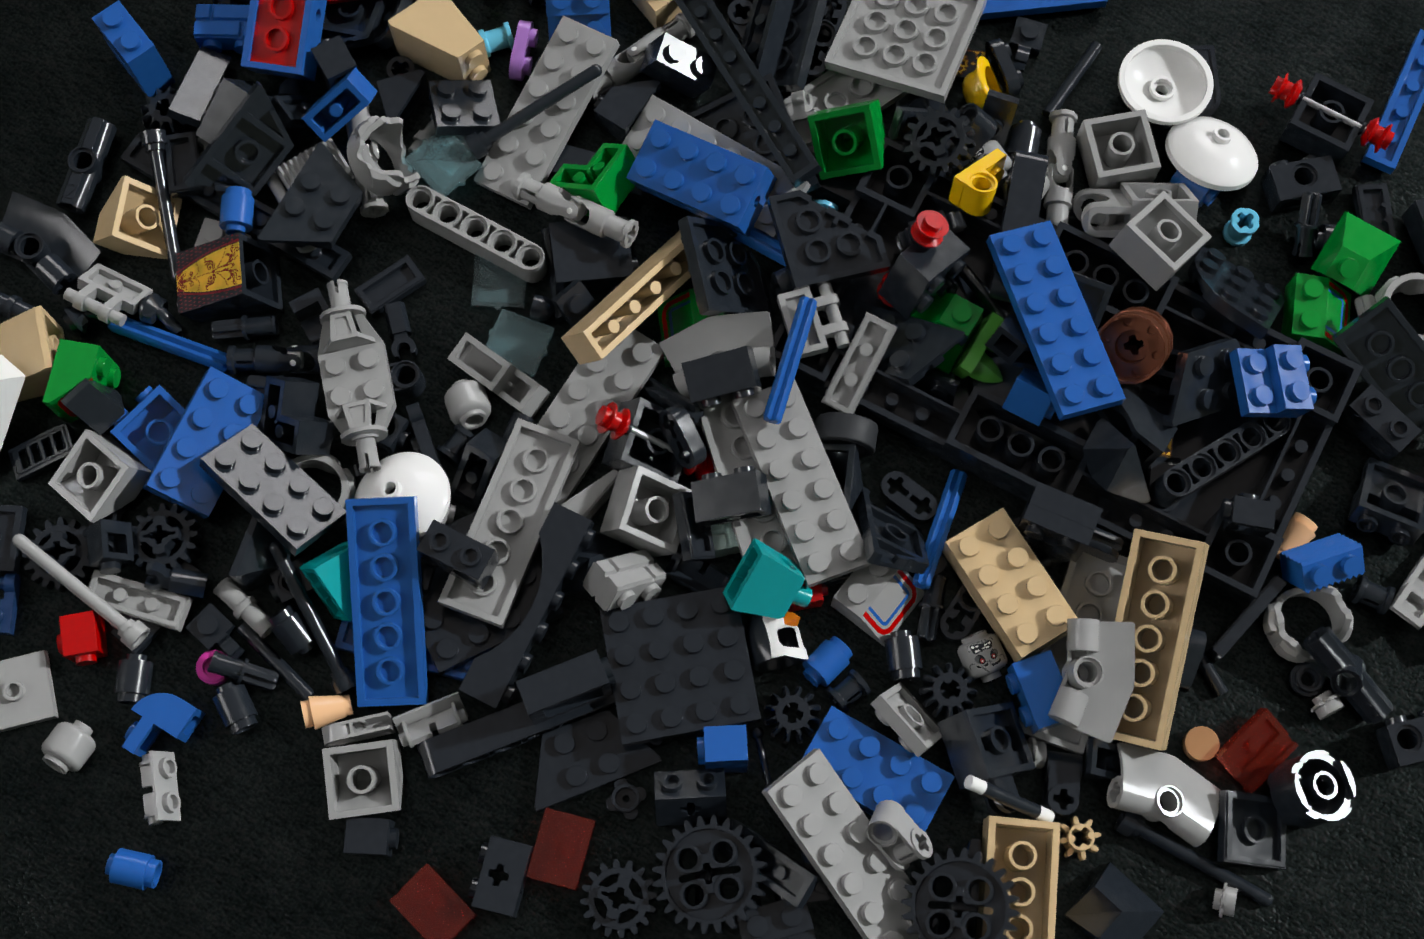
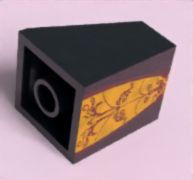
(228, 280)

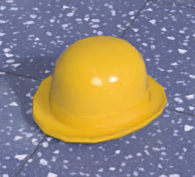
(978, 82)

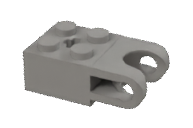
(1119, 206)

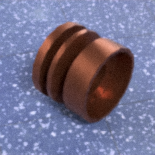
(1130, 364)

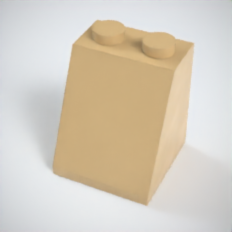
(440, 40)
(31, 346)

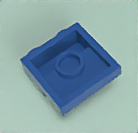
(587, 12)
(1272, 381)
(148, 425)

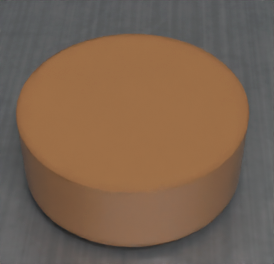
(1200, 744)

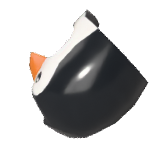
(774, 642)

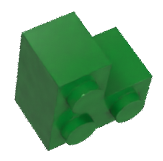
(602, 178)

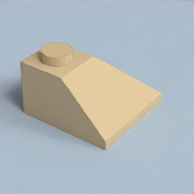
(132, 220)

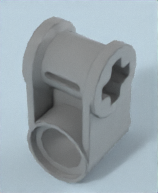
(897, 835)

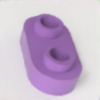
(520, 61)

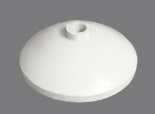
(1175, 72)
(1212, 154)
(412, 476)

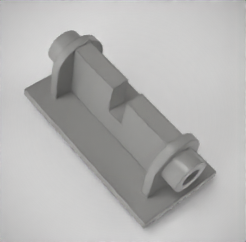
(438, 715)
(160, 773)

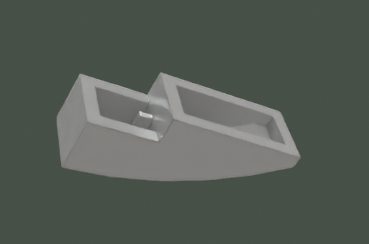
(499, 375)

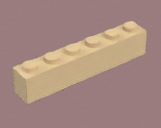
(629, 303)

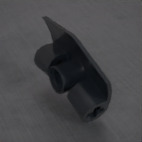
(63, 247)

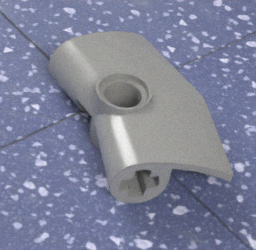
(719, 335)
(1109, 656)
(1152, 776)

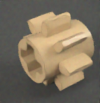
(1087, 837)

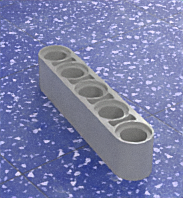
(469, 221)

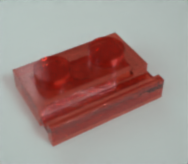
(1256, 750)
(560, 849)
(432, 906)

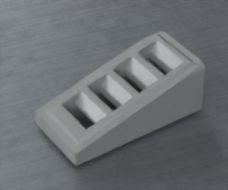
(593, 497)

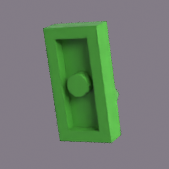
(974, 360)

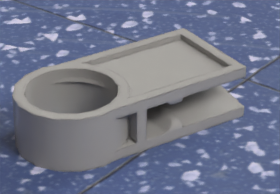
(358, 729)

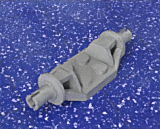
(355, 376)

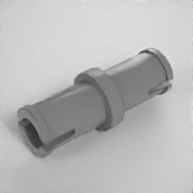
(243, 607)

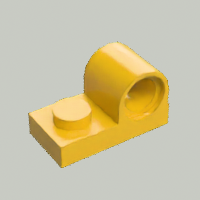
(977, 184)

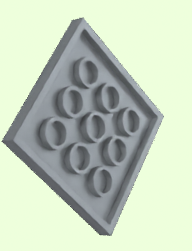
(905, 43)

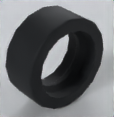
(848, 429)

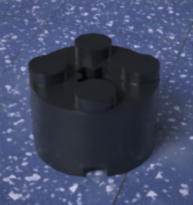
(1311, 789)

